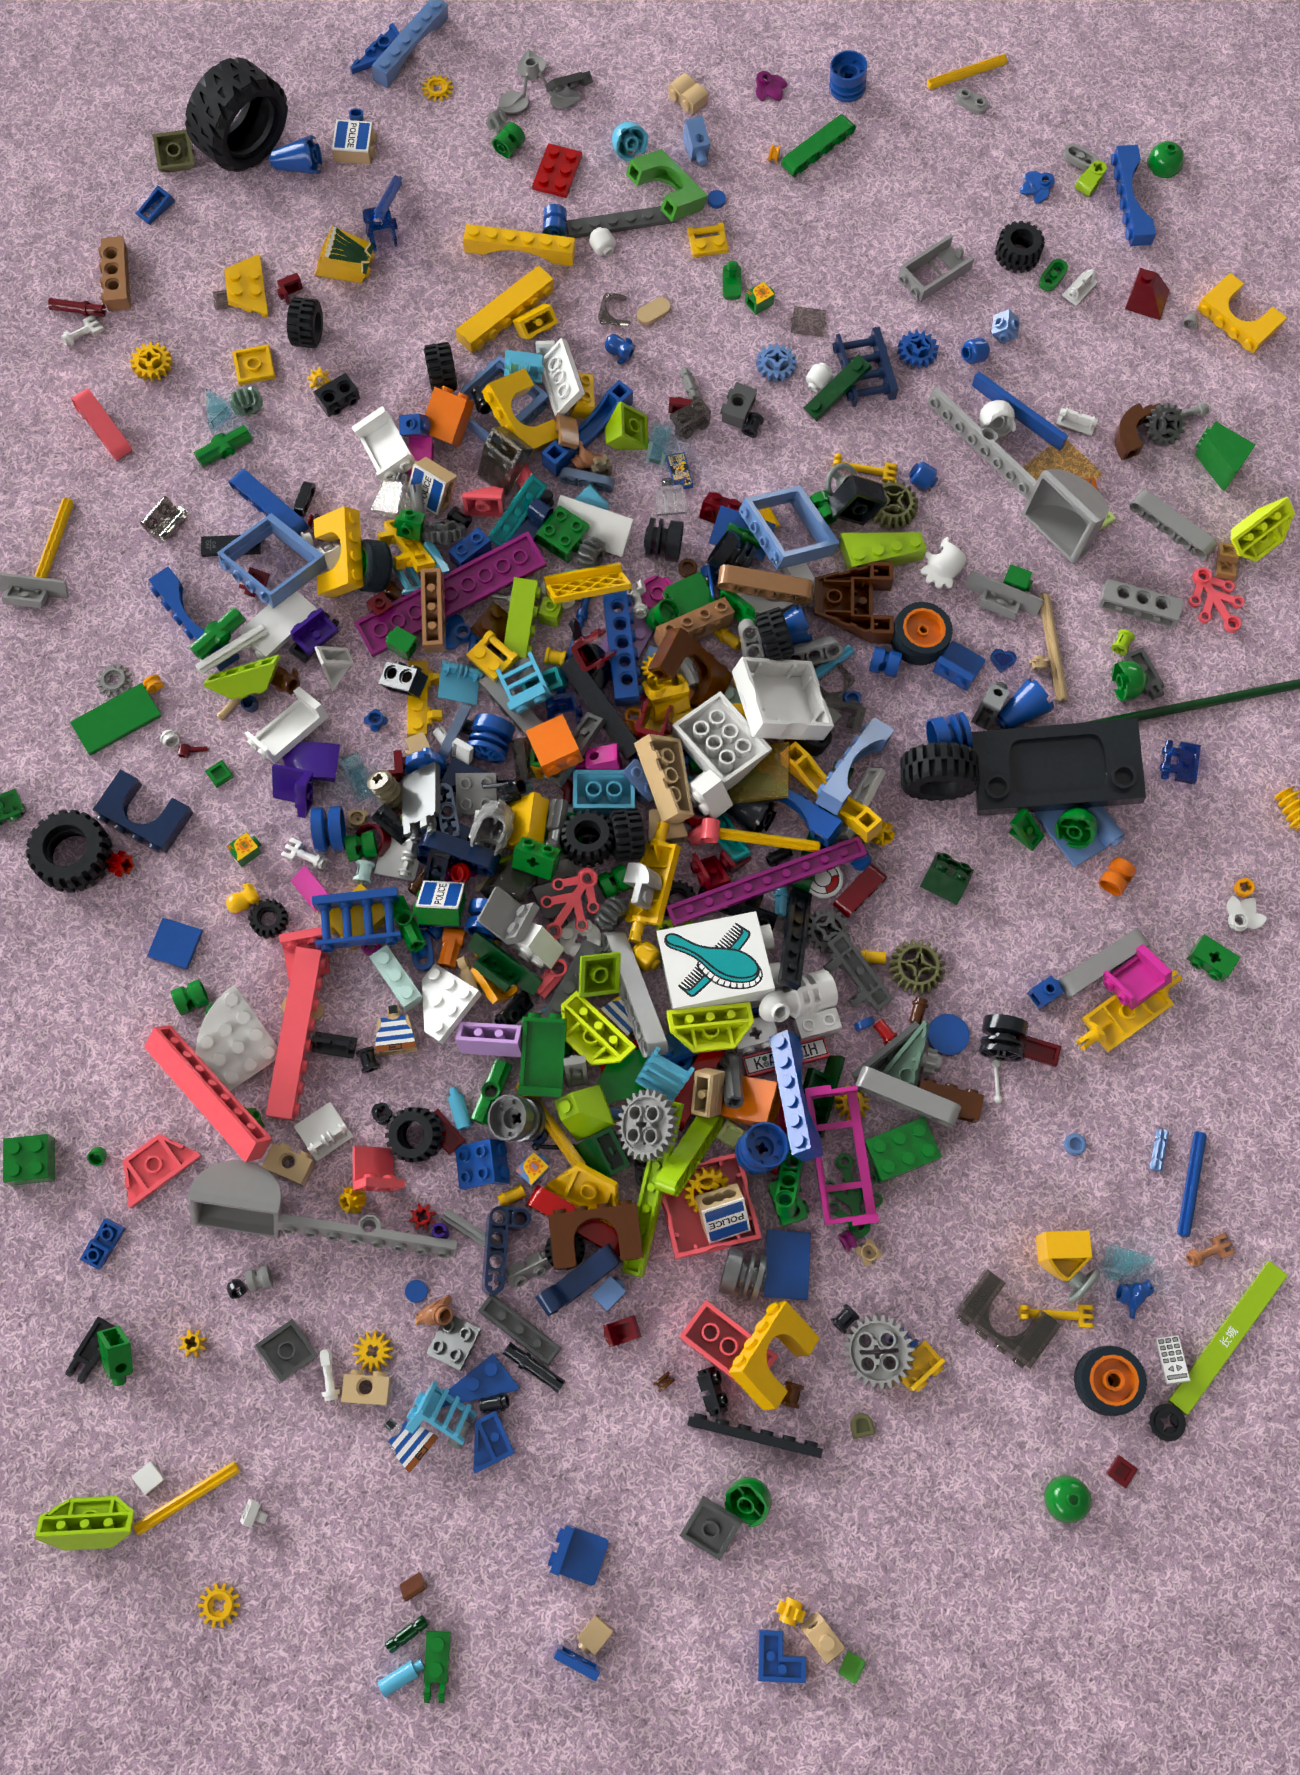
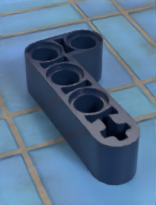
(538, 513)
(477, 858)
(499, 1251)
(578, 1280)

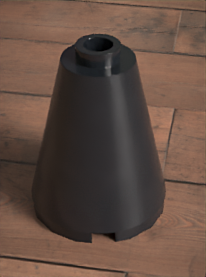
(754, 815)

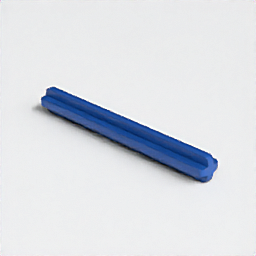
(388, 197)
(1191, 1184)

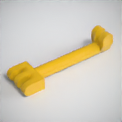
(887, 472)
(1025, 1312)

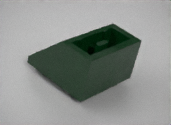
(947, 878)
(604, 1153)

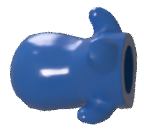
(618, 346)

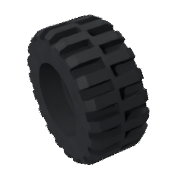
(939, 771)
(55, 830)

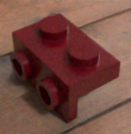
(712, 504)
(709, 872)

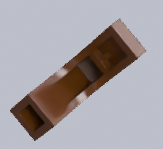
(1126, 437)

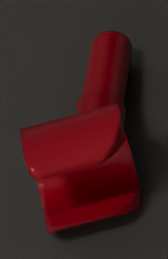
(185, 749)

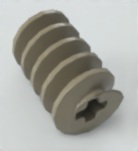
(386, 789)

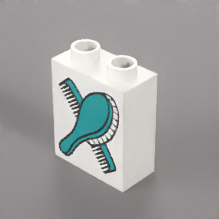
(718, 962)

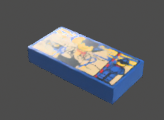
(679, 470)

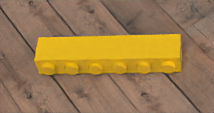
(504, 308)

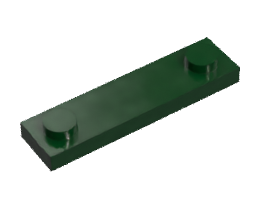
(837, 387)

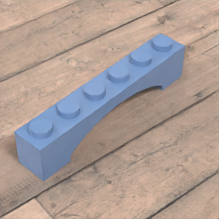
(390, 62)
(836, 791)

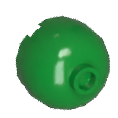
(1166, 159)
(1129, 679)
(1077, 827)
(1067, 1499)
(749, 1500)

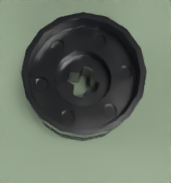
(664, 539)
(729, 553)
(1003, 1037)

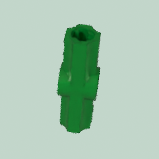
(223, 445)
(217, 633)
(407, 925)
(496, 1079)

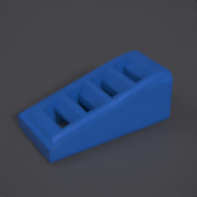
(154, 197)

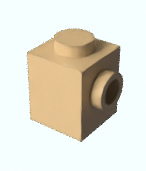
(416, 743)

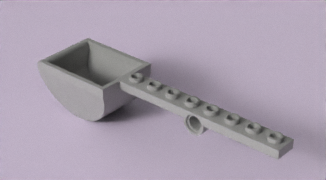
(1058, 503)
(249, 1201)

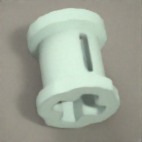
(363, 872)

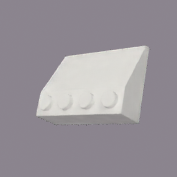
(720, 740)

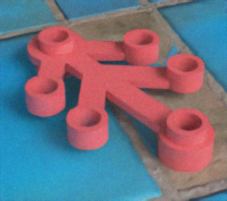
(1215, 597)
(573, 900)

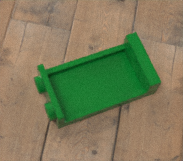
(542, 1055)

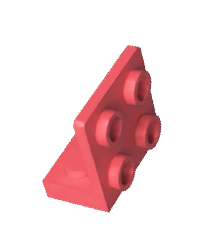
(303, 939)
(374, 1170)

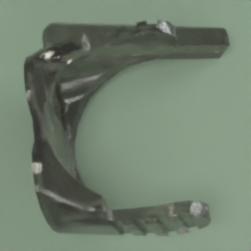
(604, 317)
(848, 678)

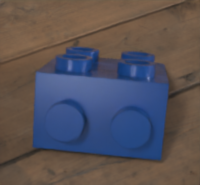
(959, 665)
(482, 1164)
(578, 1555)

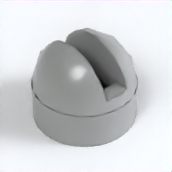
(1191, 319)

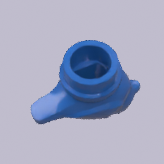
(1134, 1295)

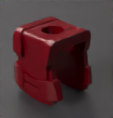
(581, 658)
(642, 721)

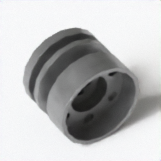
(516, 1118)
(743, 1274)

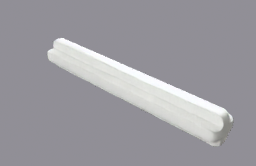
(231, 649)

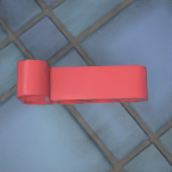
(101, 424)

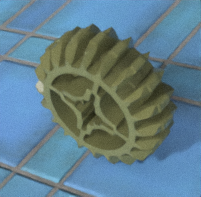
(896, 514)
(925, 968)

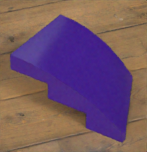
(315, 757)

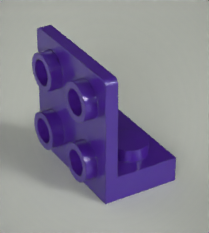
(293, 786)

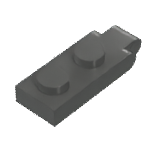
(1154, 684)

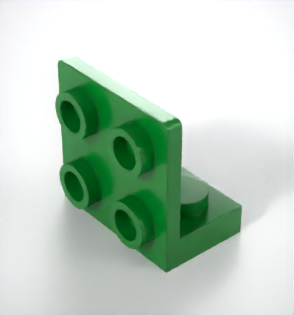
(561, 533)

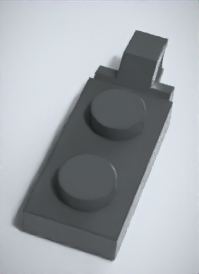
(571, 81)

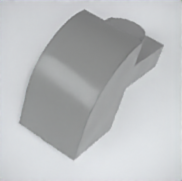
(644, 882)

